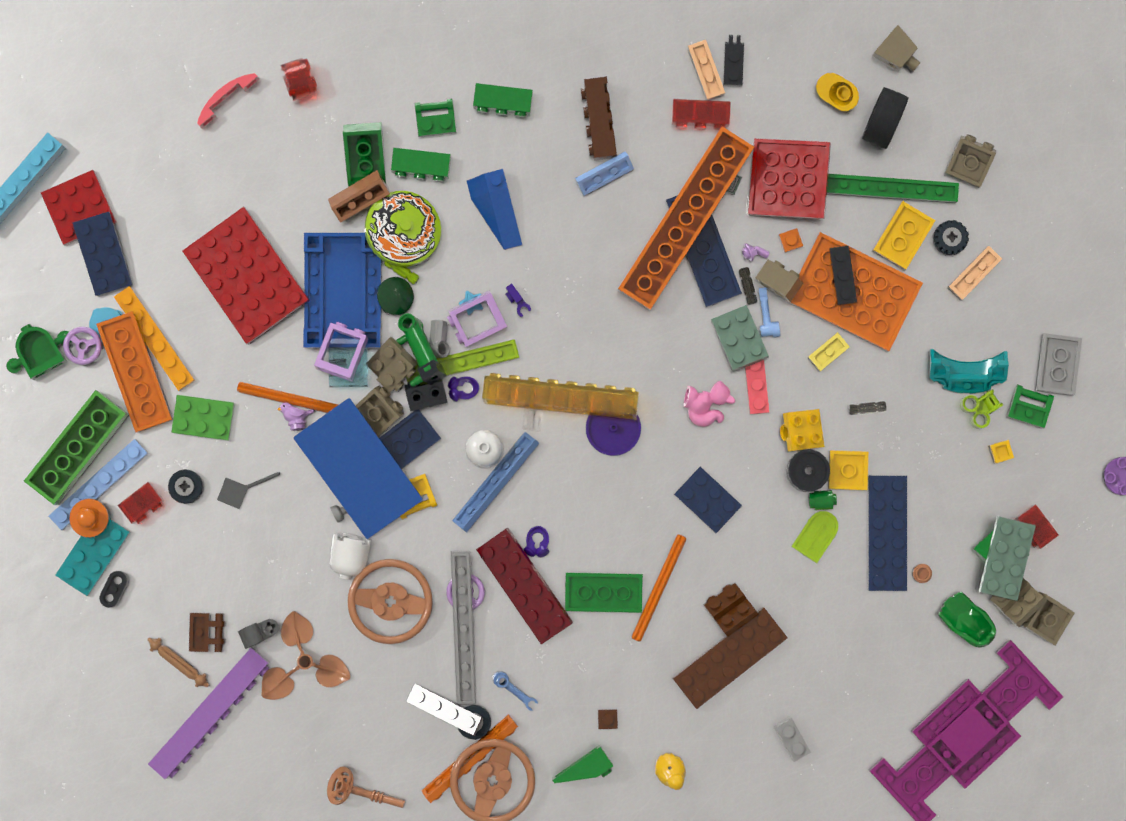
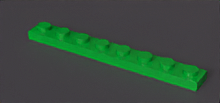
(893, 188)

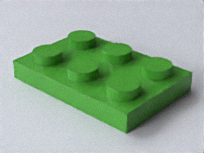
(202, 417)

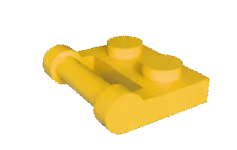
(422, 486)

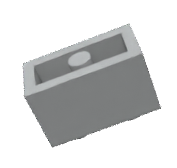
(792, 739)

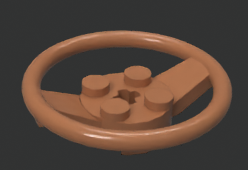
(376, 599)
(486, 793)

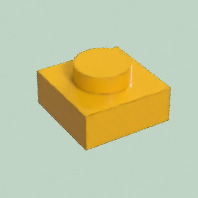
(1001, 451)

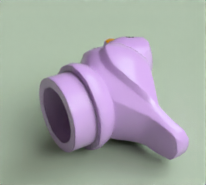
(294, 416)

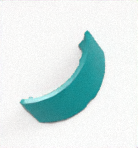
(968, 376)

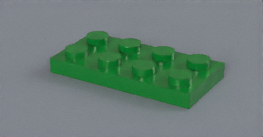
(603, 592)

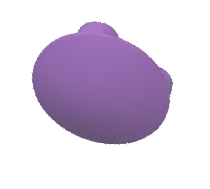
(1116, 475)

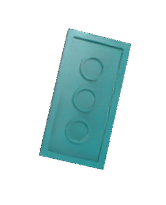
(92, 557)

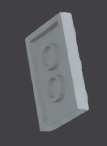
(1059, 364)

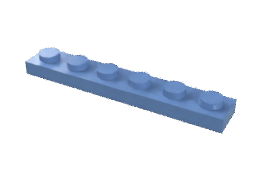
(495, 482)

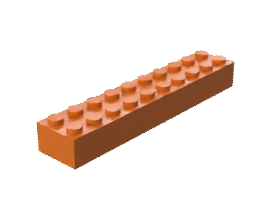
(686, 218)

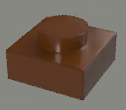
(607, 719)

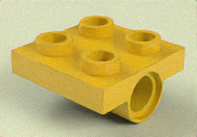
(802, 430)

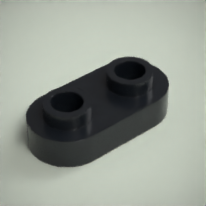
(113, 588)

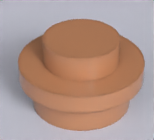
(922, 573)

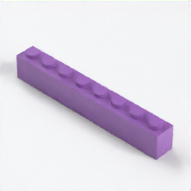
(209, 712)

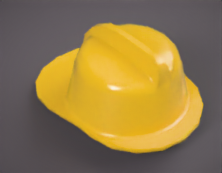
(837, 91)

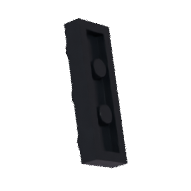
(842, 275)

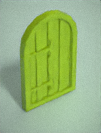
(816, 535)

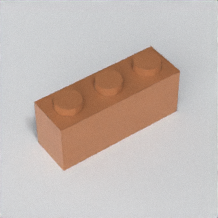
(358, 196)

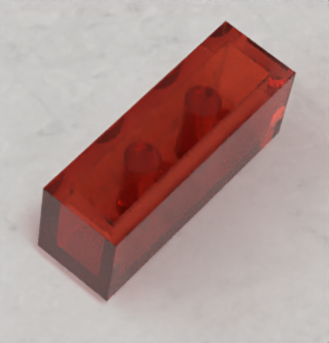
(700, 113)

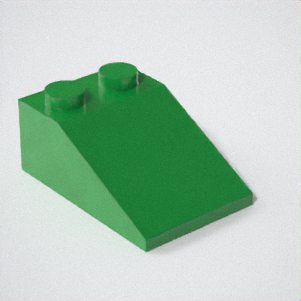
(363, 150)
(589, 766)

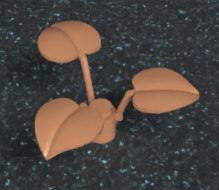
(330, 672)

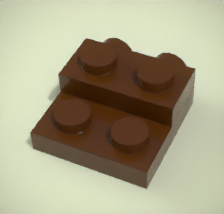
(730, 609)

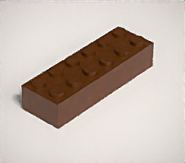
(729, 658)

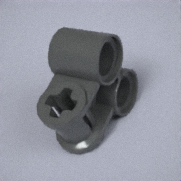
(256, 632)

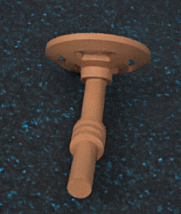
(347, 788)

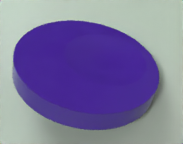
(612, 435)

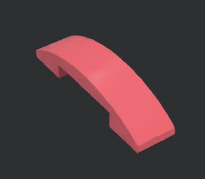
(244, 81)

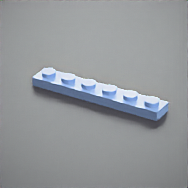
(100, 481)

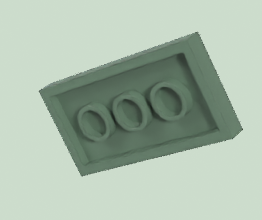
(1007, 558)

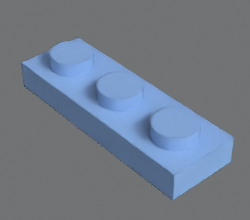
(604, 173)

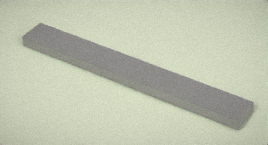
(463, 627)

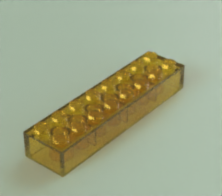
(561, 397)

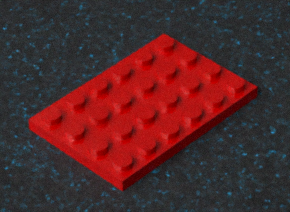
(245, 275)

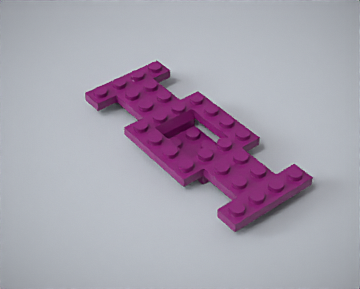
(971, 739)

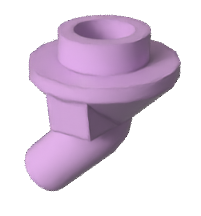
(750, 251)

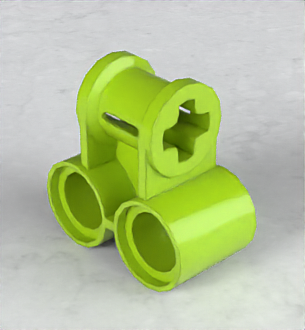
(983, 406)

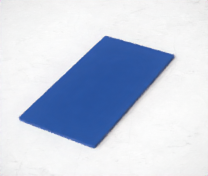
(358, 468)

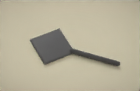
(234, 492)

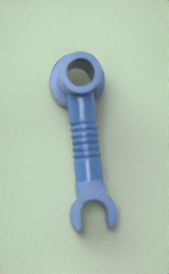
(511, 688)

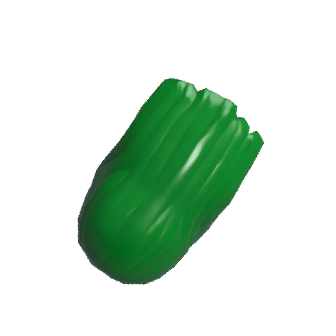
(968, 620)

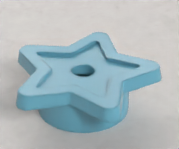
(468, 296)

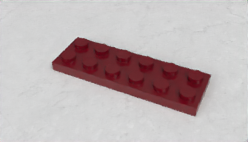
(524, 586)

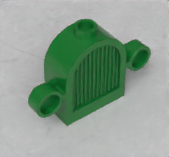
(37, 352)

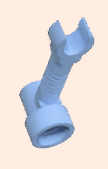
(769, 328)

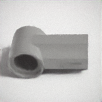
(438, 338)

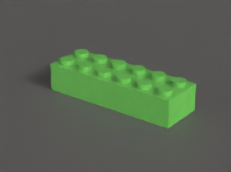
(76, 447)

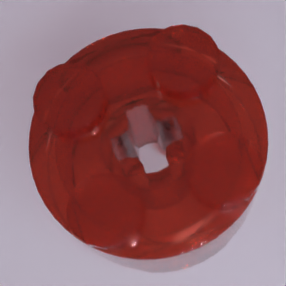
(298, 79)

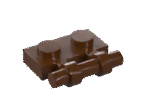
(199, 632)

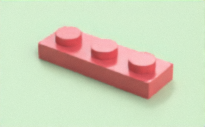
(757, 388)

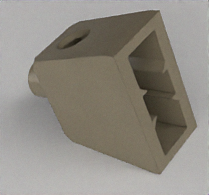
(897, 50)

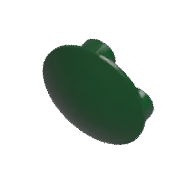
(395, 295)

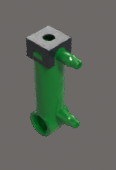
(429, 368)

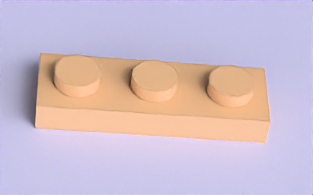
(706, 69)
(975, 273)

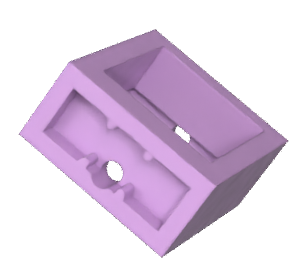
(494, 310)
(347, 374)

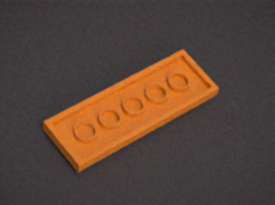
(134, 371)

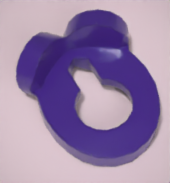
(456, 395)
(530, 544)

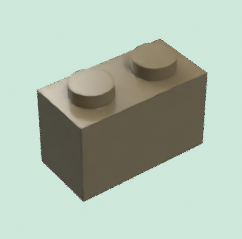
(779, 280)

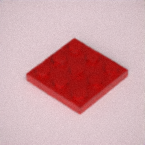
(75, 201)

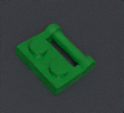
(435, 124)
(1028, 412)

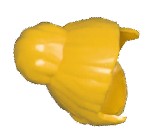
(675, 776)

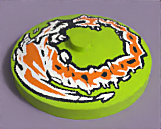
(402, 228)

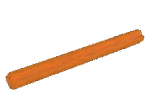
(285, 397)
(658, 588)

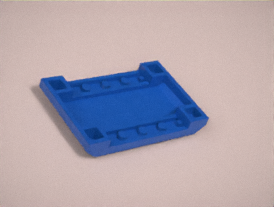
(341, 288)

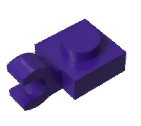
(513, 295)

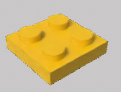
(848, 470)

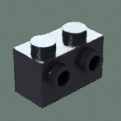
(425, 395)

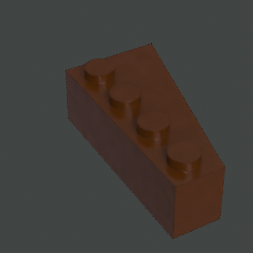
(599, 118)

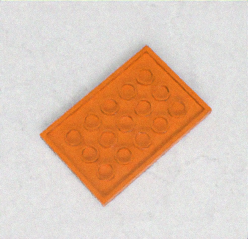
(881, 294)

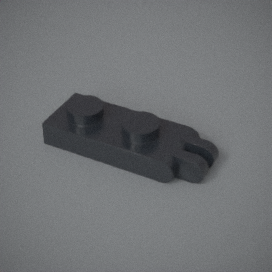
(733, 62)

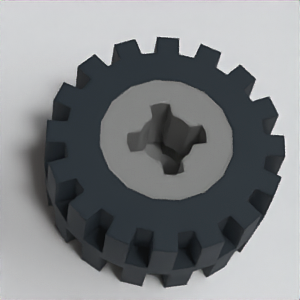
(946, 241)

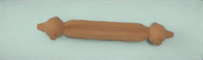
(178, 662)

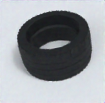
(885, 118)

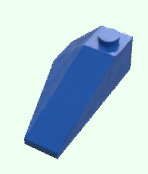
(492, 199)

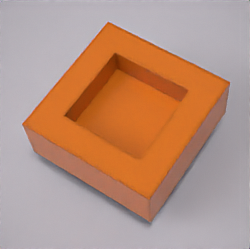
(790, 240)

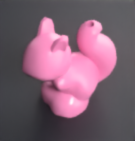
(700, 403)

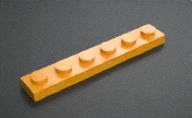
(155, 339)

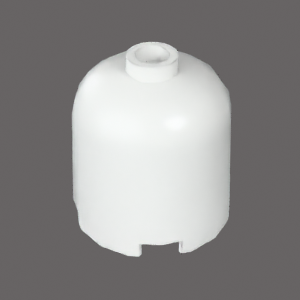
(484, 449)
(349, 554)

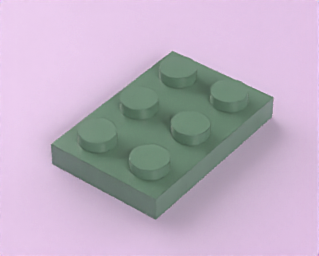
(740, 338)

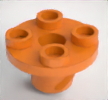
(89, 518)

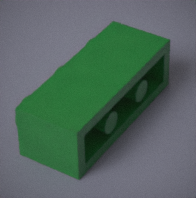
(502, 100)
(420, 164)

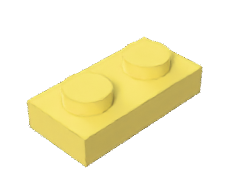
(828, 351)

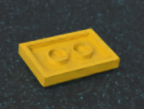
(904, 235)

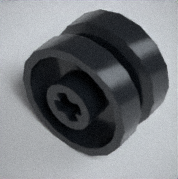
(796, 470)

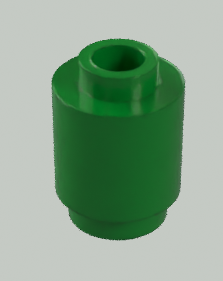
(822, 500)

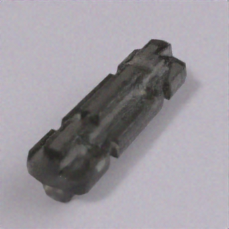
(748, 286)
(870, 407)

